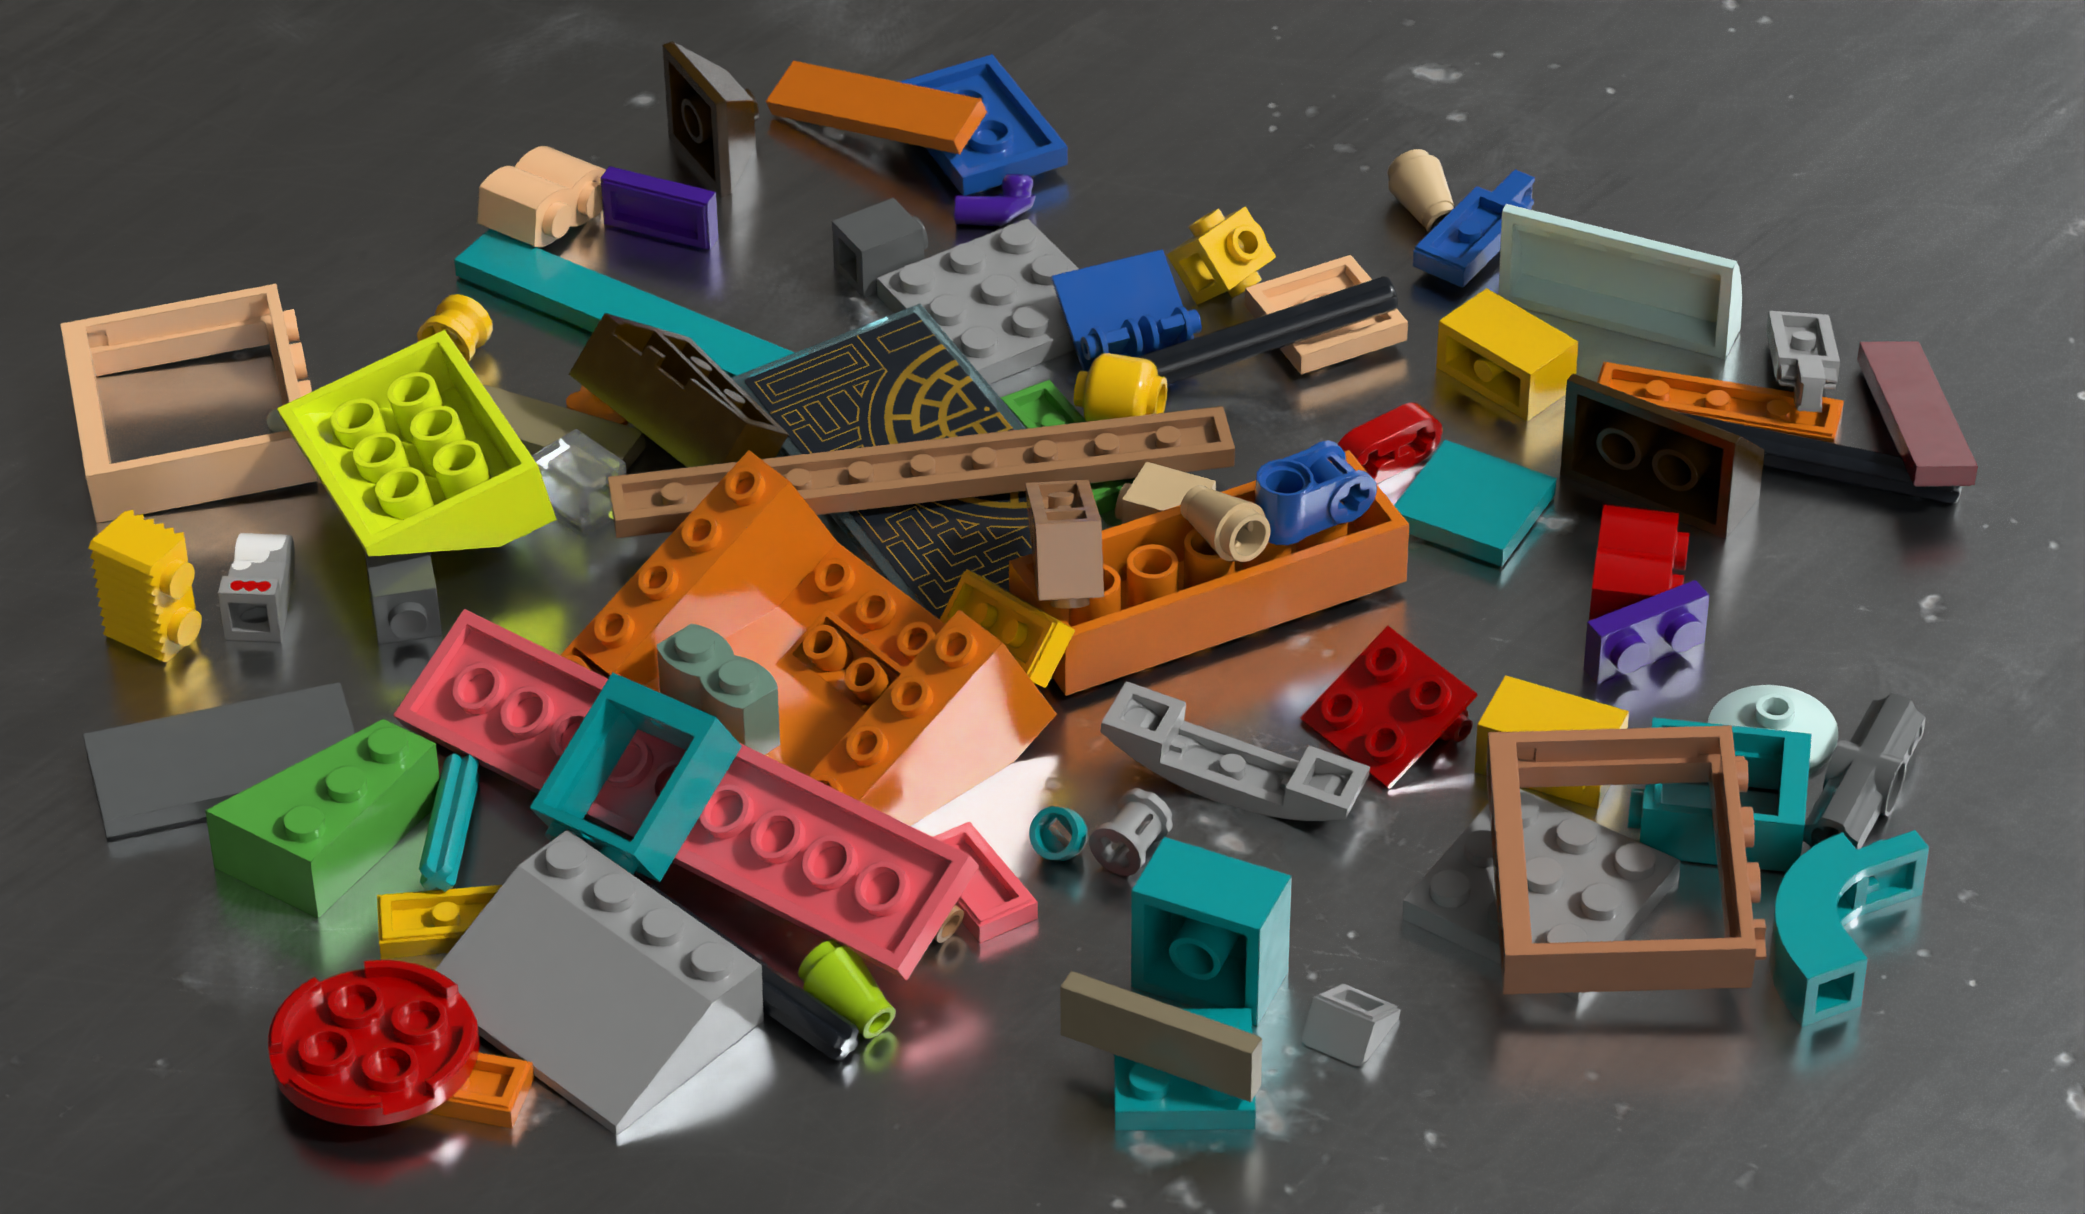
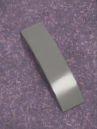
(1228, 770)

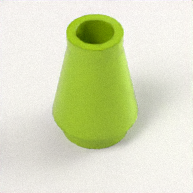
(846, 986)

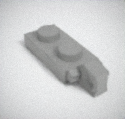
(1803, 355)

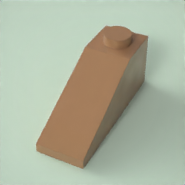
(1065, 542)

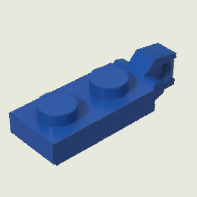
(1471, 231)

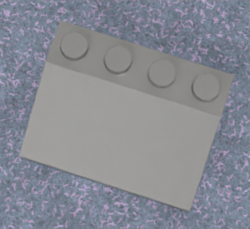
(601, 982)

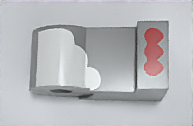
(258, 578)

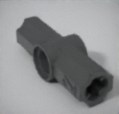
(1866, 772)

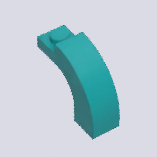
(1811, 954)

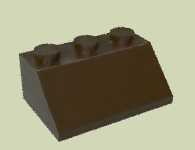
(1658, 457)

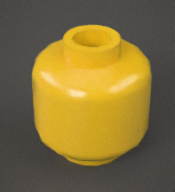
(1120, 388)

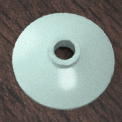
(1782, 710)

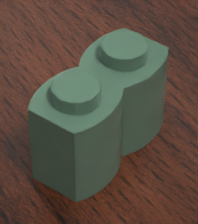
(705, 674)

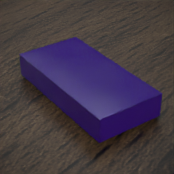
(659, 207)

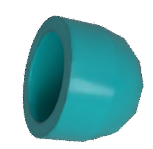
(1049, 841)

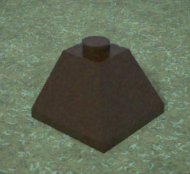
(709, 117)

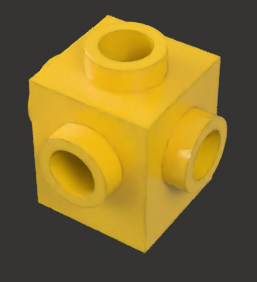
(1221, 255)

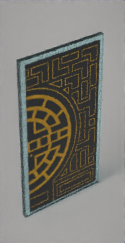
(896, 386)

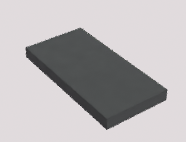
(194, 760)

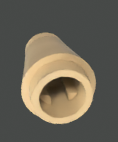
(1421, 187)
(1227, 523)

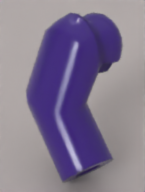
(998, 209)

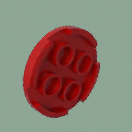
(373, 1044)

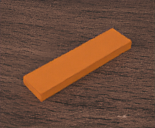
(876, 107)
(1725, 401)

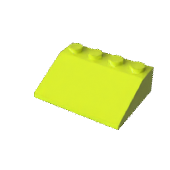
(420, 455)

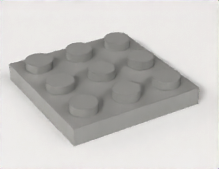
(991, 298)
(1580, 882)

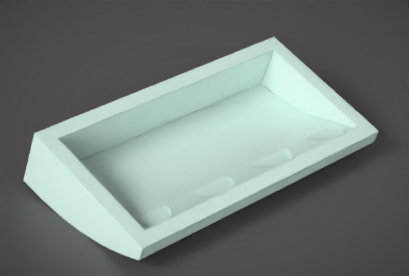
(1620, 281)

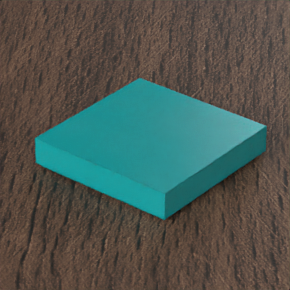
(1475, 502)

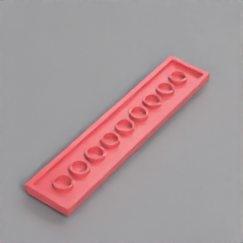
(760, 836)

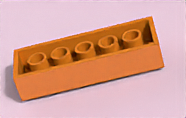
(1178, 596)

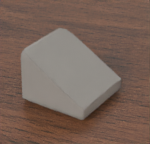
(1348, 1023)

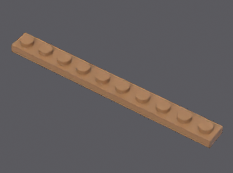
(944, 467)

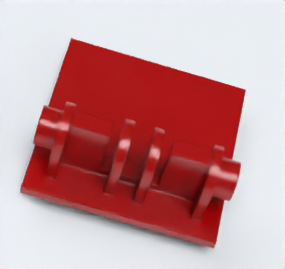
(1391, 707)

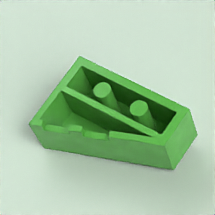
(326, 817)

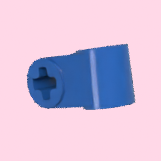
(1305, 489)

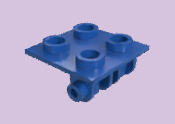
(1124, 307)

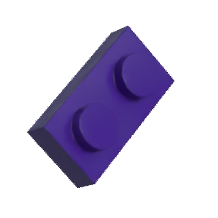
(1646, 632)

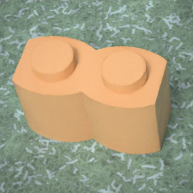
(540, 196)

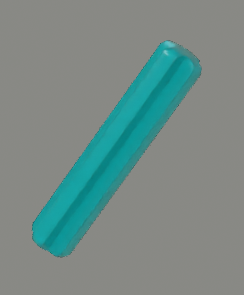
(449, 822)

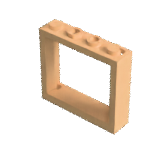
(171, 335)

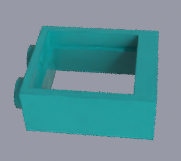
(598, 746)
(1775, 762)

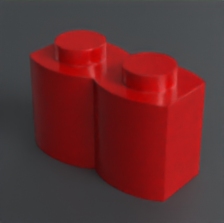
(1636, 557)

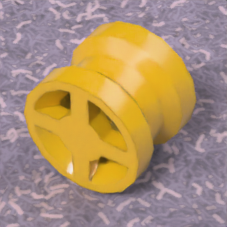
(463, 321)

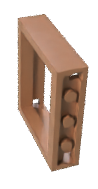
(1623, 758)

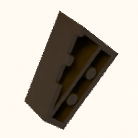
(674, 394)

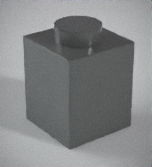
(876, 243)
(403, 597)

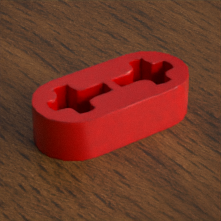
(1394, 440)

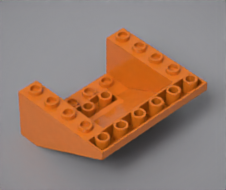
(865, 676)

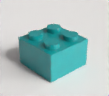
(1210, 929)

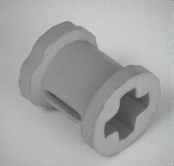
(1131, 831)

